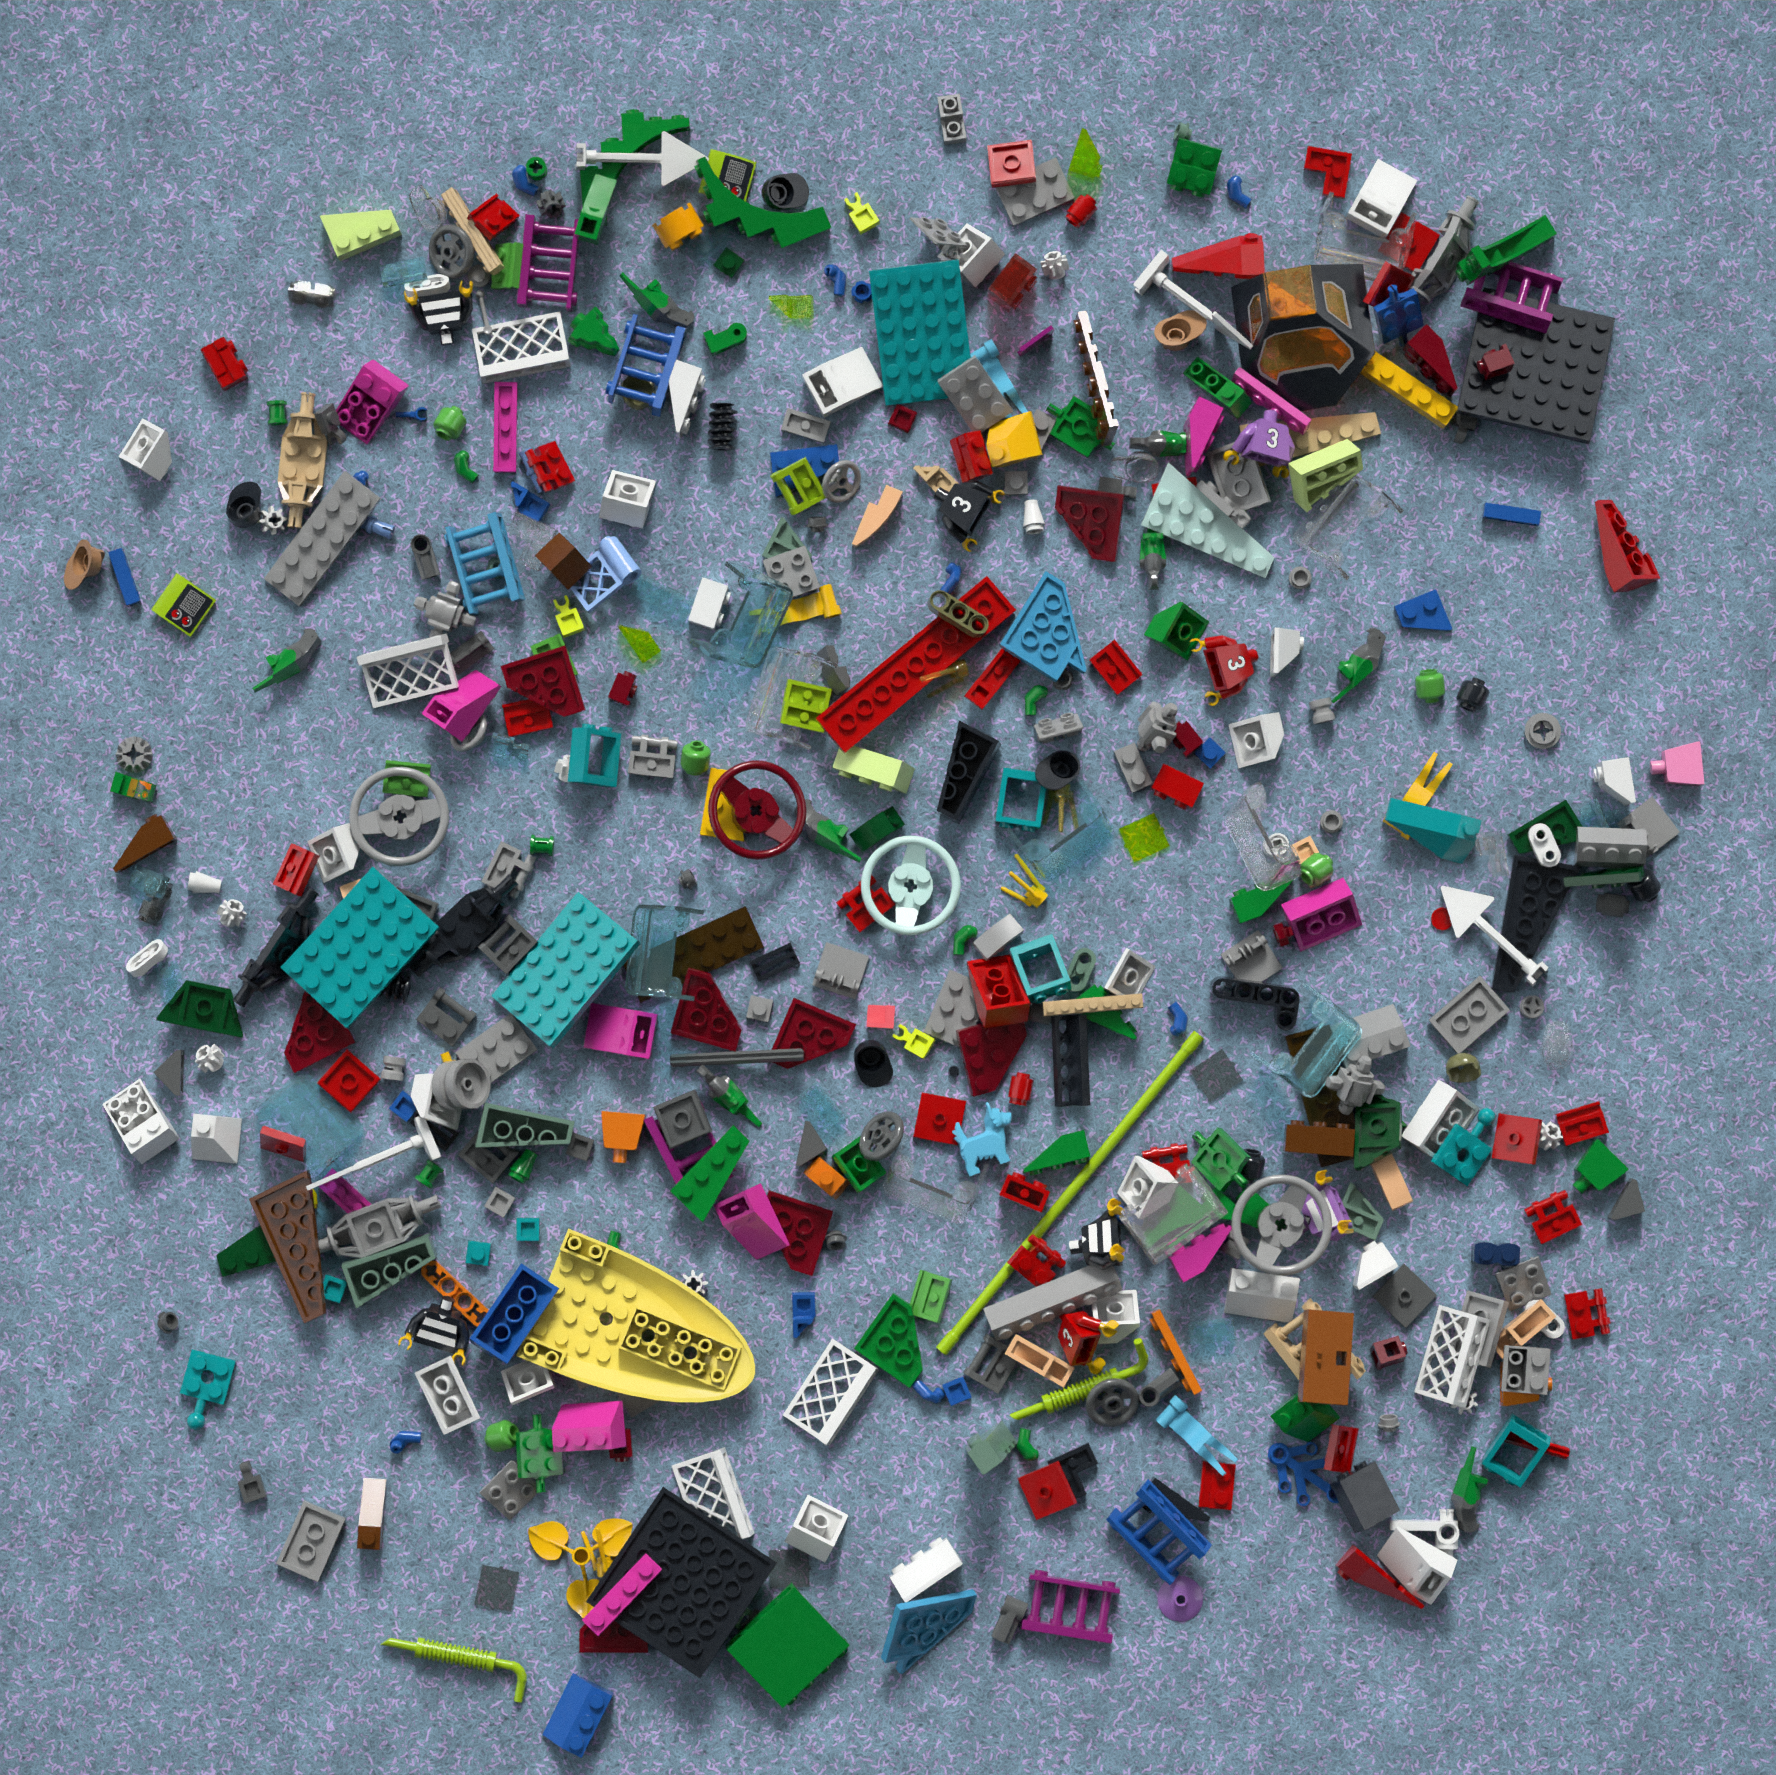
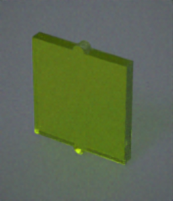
(1144, 837)

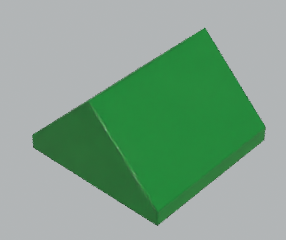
(856, 1167)

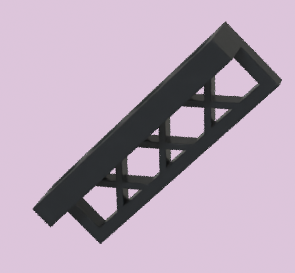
(1075, 1060)

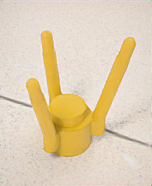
(1034, 895)
(603, 1562)

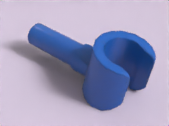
(412, 414)

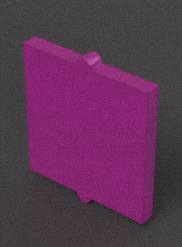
(1035, 341)

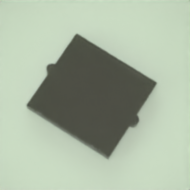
(1216, 1075)
(790, 1567)
(496, 1588)

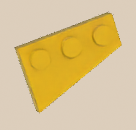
(723, 810)

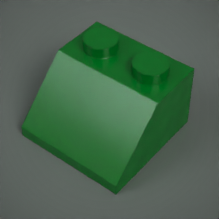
(1304, 1419)

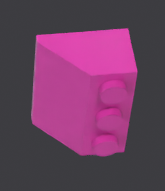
(1322, 914)
(589, 1427)

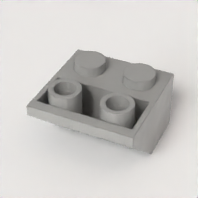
(1525, 1369)

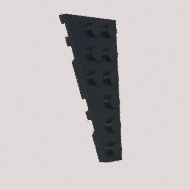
(1529, 909)

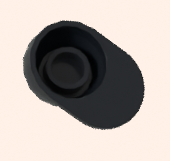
(785, 191)
(244, 505)
(1057, 770)
(873, 1063)

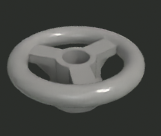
(837, 478)
(474, 738)

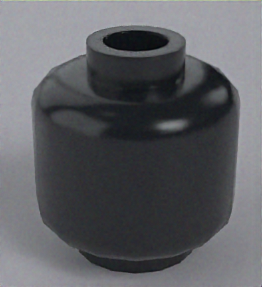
(1472, 695)
(1646, 889)
(1254, 1167)

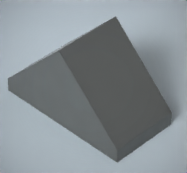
(172, 1072)
(810, 1144)
(1628, 1202)

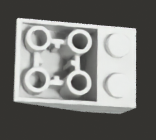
(1381, 199)
(842, 381)
(684, 385)
(140, 1121)
(1417, 1564)

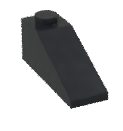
(1184, 1506)

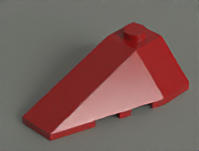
(1236, 256)
(1622, 559)
(1364, 1571)

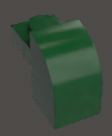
(877, 829)

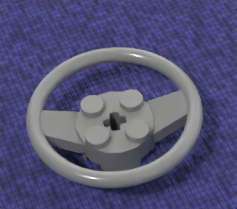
(383, 820)
(1288, 1208)

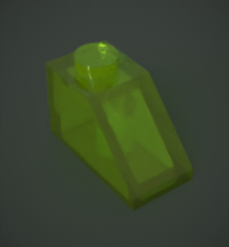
(1085, 159)

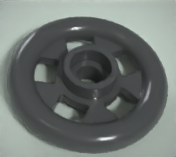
(467, 253)
(881, 1136)
(1108, 1386)

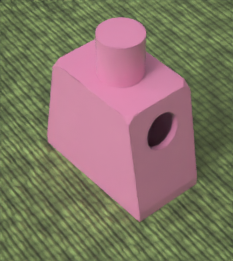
(1680, 765)

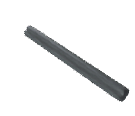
(736, 1057)

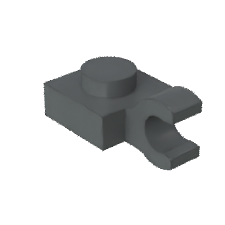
(328, 421)
(1463, 423)
(1115, 486)
(251, 1486)

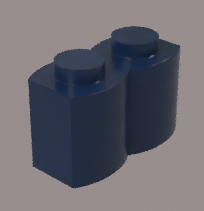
(1501, 1253)

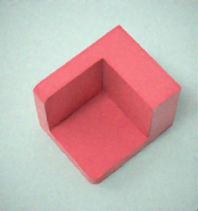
(880, 1016)

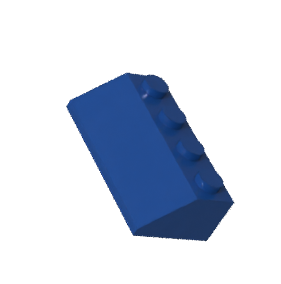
(513, 1314)

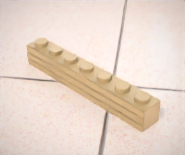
(480, 243)
(1094, 1004)

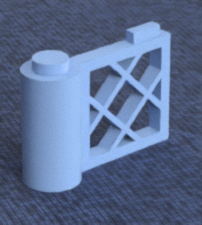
(620, 568)

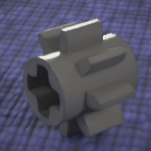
(550, 203)

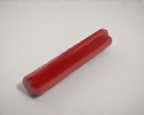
(1553, 1450)

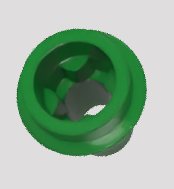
(522, 1168)

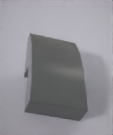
(836, 677)

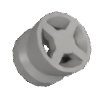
(1535, 1006)

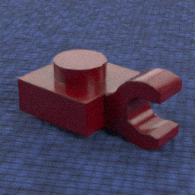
(1282, 934)

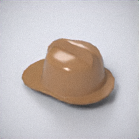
(1179, 330)
(83, 563)

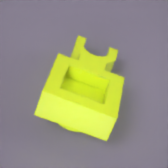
(862, 216)
(568, 620)
(917, 1042)

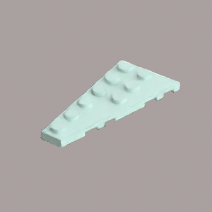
(1193, 519)

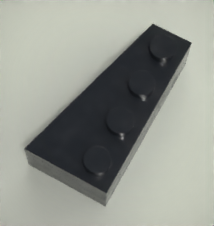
(965, 770)

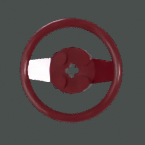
(768, 821)

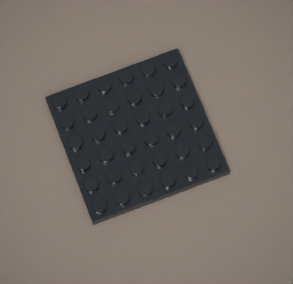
(1553, 376)
(702, 1587)

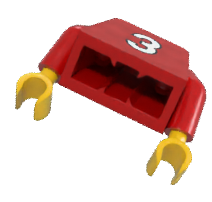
(1228, 665)
(1080, 1337)

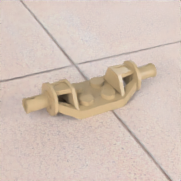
(302, 461)

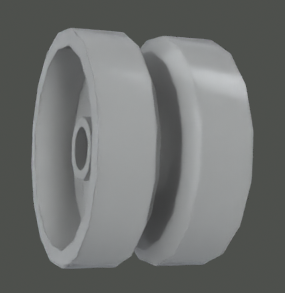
(461, 1084)

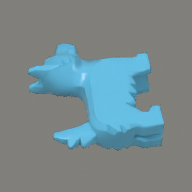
(986, 1144)

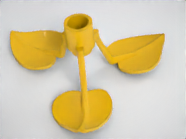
(549, 1540)

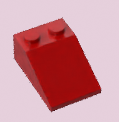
(998, 991)

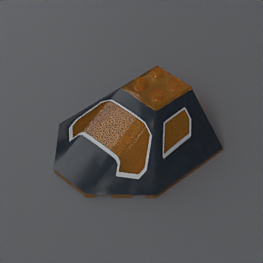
(1305, 331)

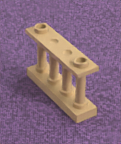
(1292, 1353)

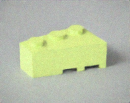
(359, 231)
(1322, 471)
(874, 768)

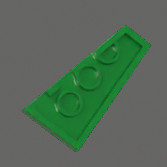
(708, 1176)

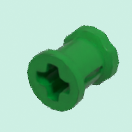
(531, 163)
(277, 412)
(542, 845)
(430, 1167)

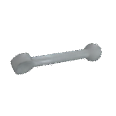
(487, 329)

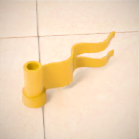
(812, 606)
(1420, 795)

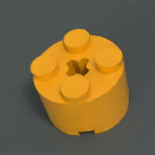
(678, 226)

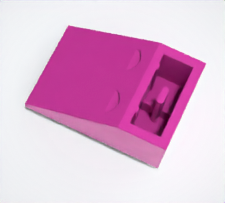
(370, 400)
(1201, 422)
(461, 707)
(620, 1031)
(752, 1222)
(1195, 1258)

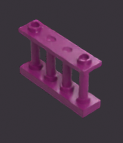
(529, 272)
(1516, 311)
(677, 1166)
(1078, 1628)

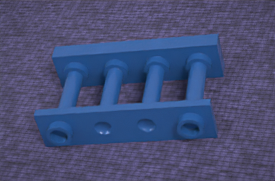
(661, 380)
(1172, 1518)

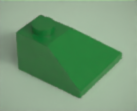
(1175, 629)

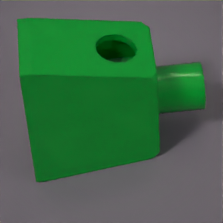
(1597, 1168)

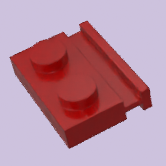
(493, 217)
(1115, 667)
(526, 717)
(296, 869)
(1582, 1123)
(1341, 1448)
(1215, 1489)

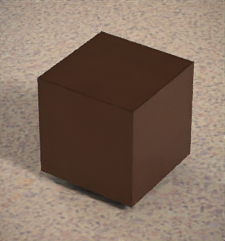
(563, 561)

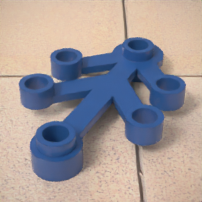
(1301, 1470)

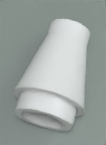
(1033, 518)
(203, 883)

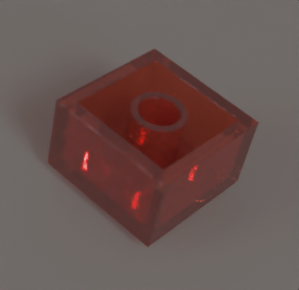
(1012, 283)

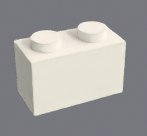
(709, 603)

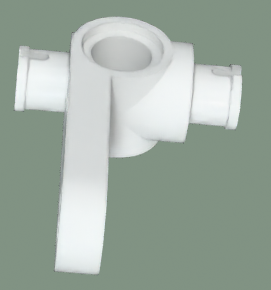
(1444, 1544)

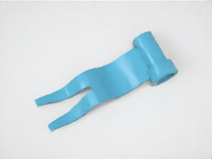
(988, 358)
(1192, 1432)

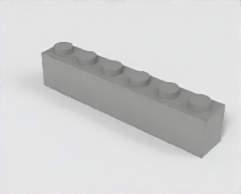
(1051, 1300)

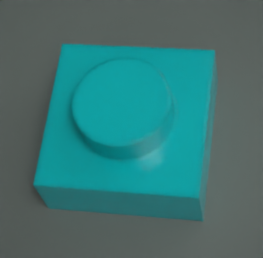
(527, 1229)
(478, 1253)
(334, 1288)

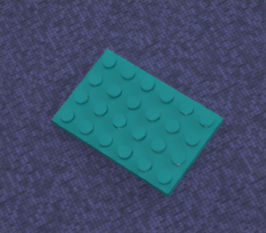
(919, 328)
(360, 947)
(566, 970)

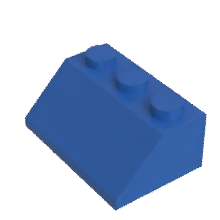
(577, 1715)

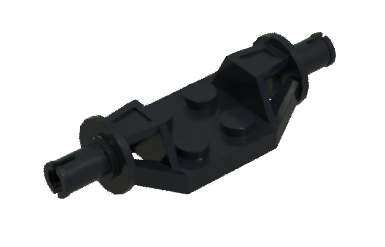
(465, 926)
(278, 949)

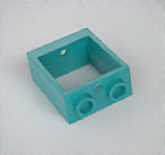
(580, 756)
(1007, 822)
(1035, 949)
(1528, 1433)

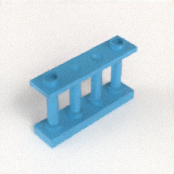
(506, 569)

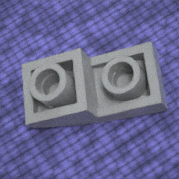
(952, 119)
(997, 937)

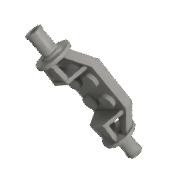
(1450, 250)
(377, 1226)

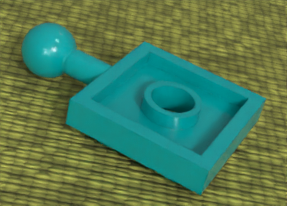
(1475, 1149)
(195, 1387)

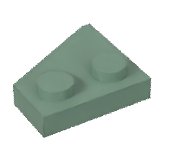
(782, 540)
(1361, 1213)

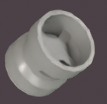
(1322, 712)
(393, 1068)
(1230, 1248)

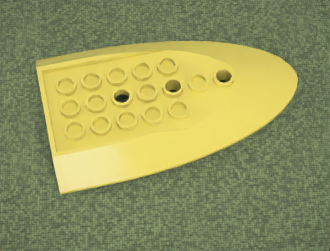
(640, 1298)

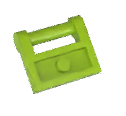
(805, 482)

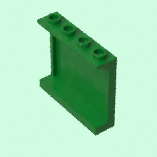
(787, 1646)

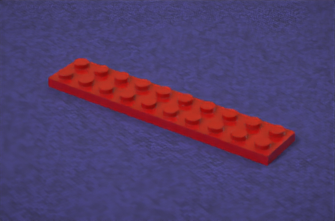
(899, 675)

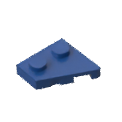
(1423, 613)

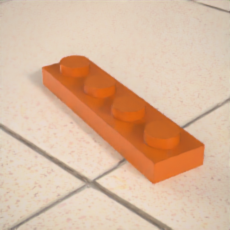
(1170, 1343)

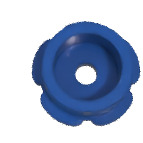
(862, 285)

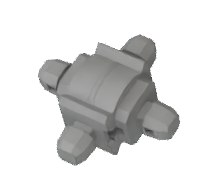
(445, 610)
(1157, 727)
(1355, 1085)

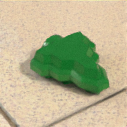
(592, 333)

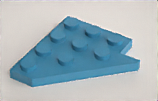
(1046, 631)
(922, 1624)

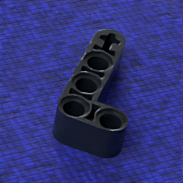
(1253, 996)

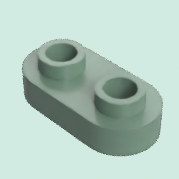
(1081, 970)

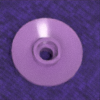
(1181, 1586)

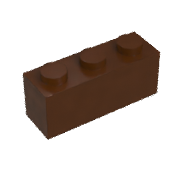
(1319, 1138)

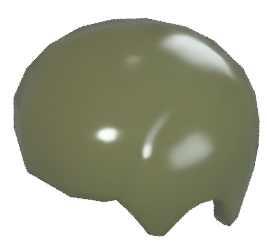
(638, 385)
(1470, 1071)

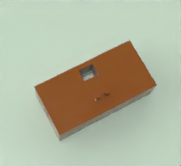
(1325, 1357)

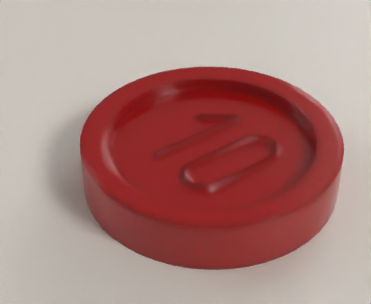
(1440, 919)

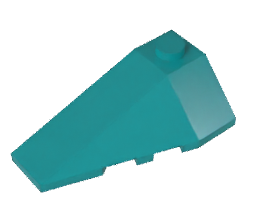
(1442, 832)

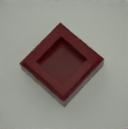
(902, 418)

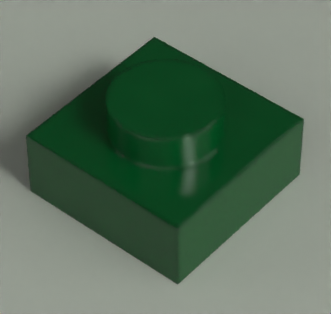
(728, 263)

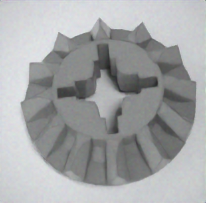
(1548, 722)
(141, 761)

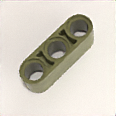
(969, 614)

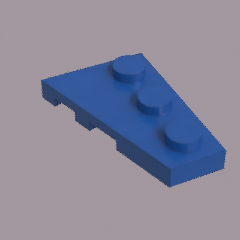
(819, 458)

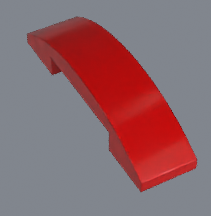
(992, 679)

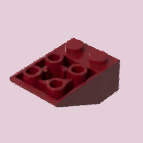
(1430, 355)

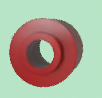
(1081, 210)
(1020, 1089)

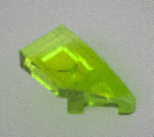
(794, 306)
(641, 642)

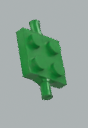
(1076, 427)
(1220, 1159)
(536, 1454)

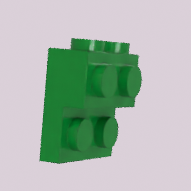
(1194, 167)

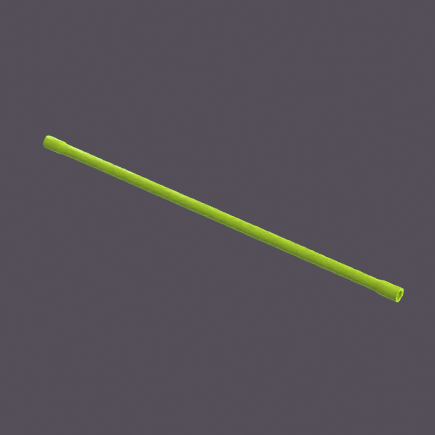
(1185, 1051)

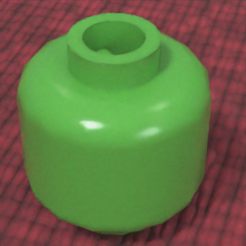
(449, 423)
(1430, 685)
(695, 758)
(1316, 869)
(501, 1436)

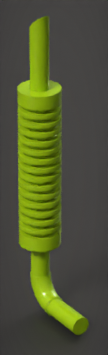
(1080, 1391)
(462, 1656)

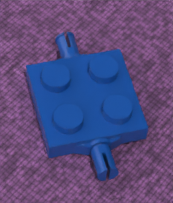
(1398, 315)

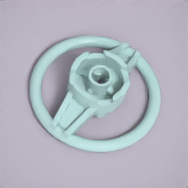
(912, 868)

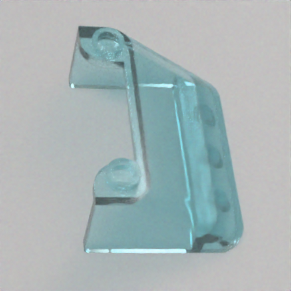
(316, 1118)

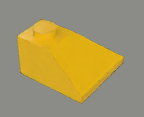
(1013, 440)

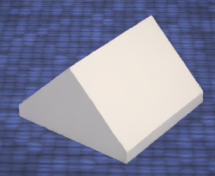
(1129, 974)
(526, 1381)

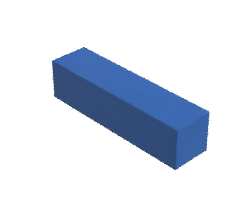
(1511, 514)
(124, 577)

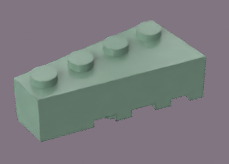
(518, 1127)
(387, 1267)
(990, 1447)

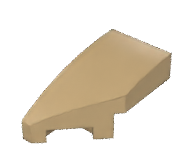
(936, 477)

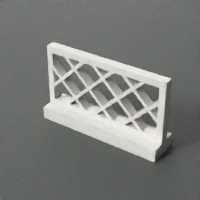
(529, 364)
(408, 651)
(1465, 1360)
(848, 1401)
(729, 1488)

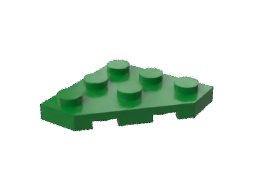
(893, 1341)

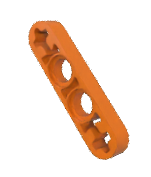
(456, 1293)

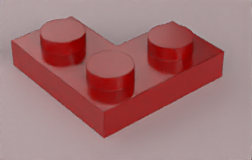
(1334, 165)

